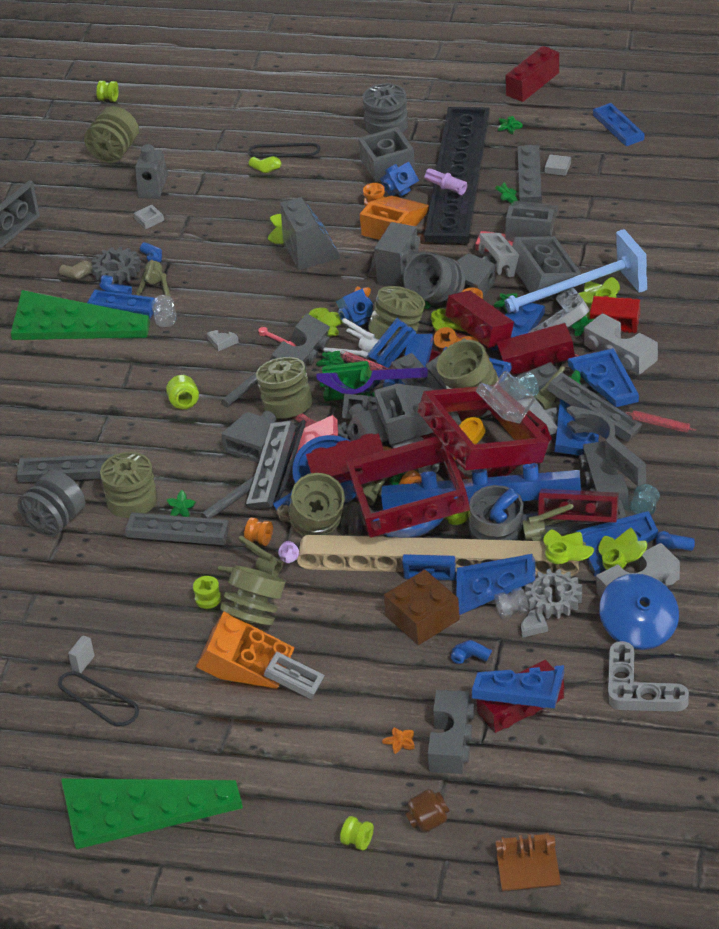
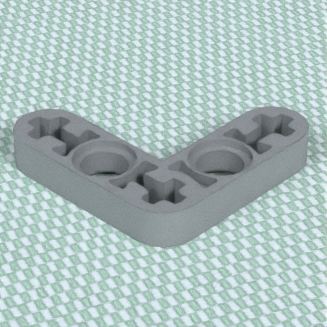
(572, 310)
(628, 687)

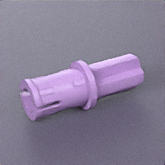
(446, 181)
(288, 552)

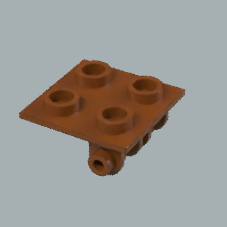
(527, 862)

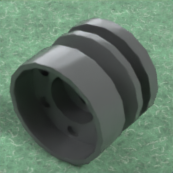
(385, 108)
(434, 277)
(51, 503)
(480, 523)

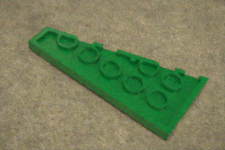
(60, 318)
(127, 807)

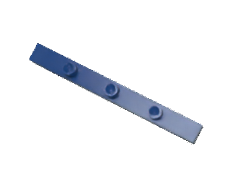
(525, 485)

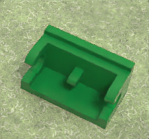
(351, 374)

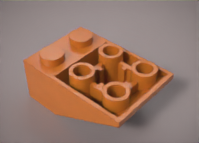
(381, 212)
(241, 652)

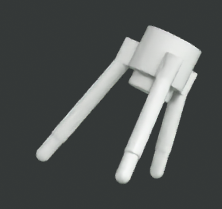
(366, 341)

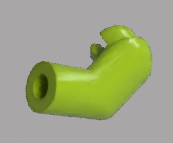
(266, 165)

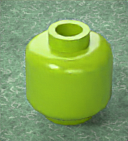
(182, 392)

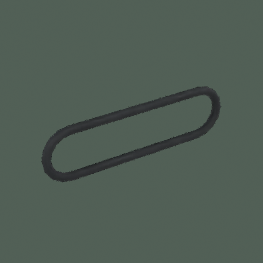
(283, 145)

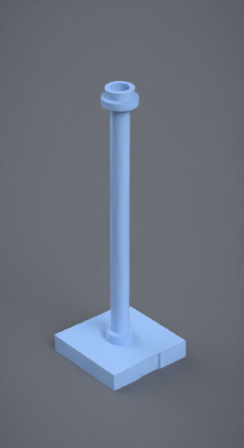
(630, 261)

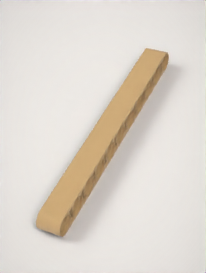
(386, 553)

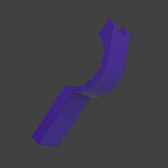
(334, 382)

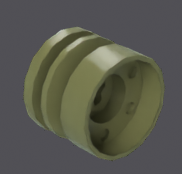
(111, 134)
(395, 303)
(466, 365)
(284, 387)
(128, 484)
(316, 493)
(253, 595)

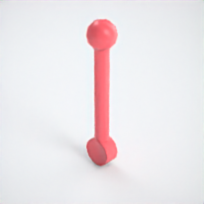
(264, 332)

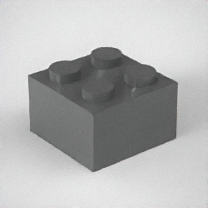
(384, 150)
(394, 252)

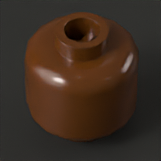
(427, 810)

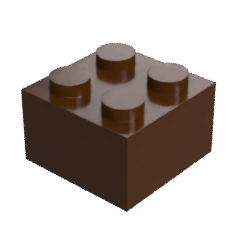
(421, 607)

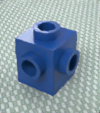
(399, 179)
(355, 307)

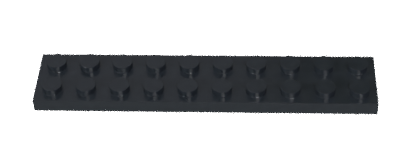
(461, 156)

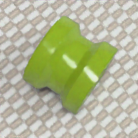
(107, 91)
(206, 592)
(356, 833)

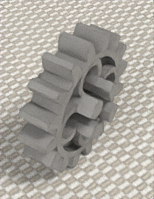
(567, 593)

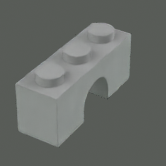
(636, 352)
(655, 562)

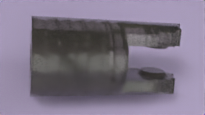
(352, 520)

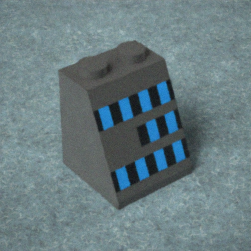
(305, 235)

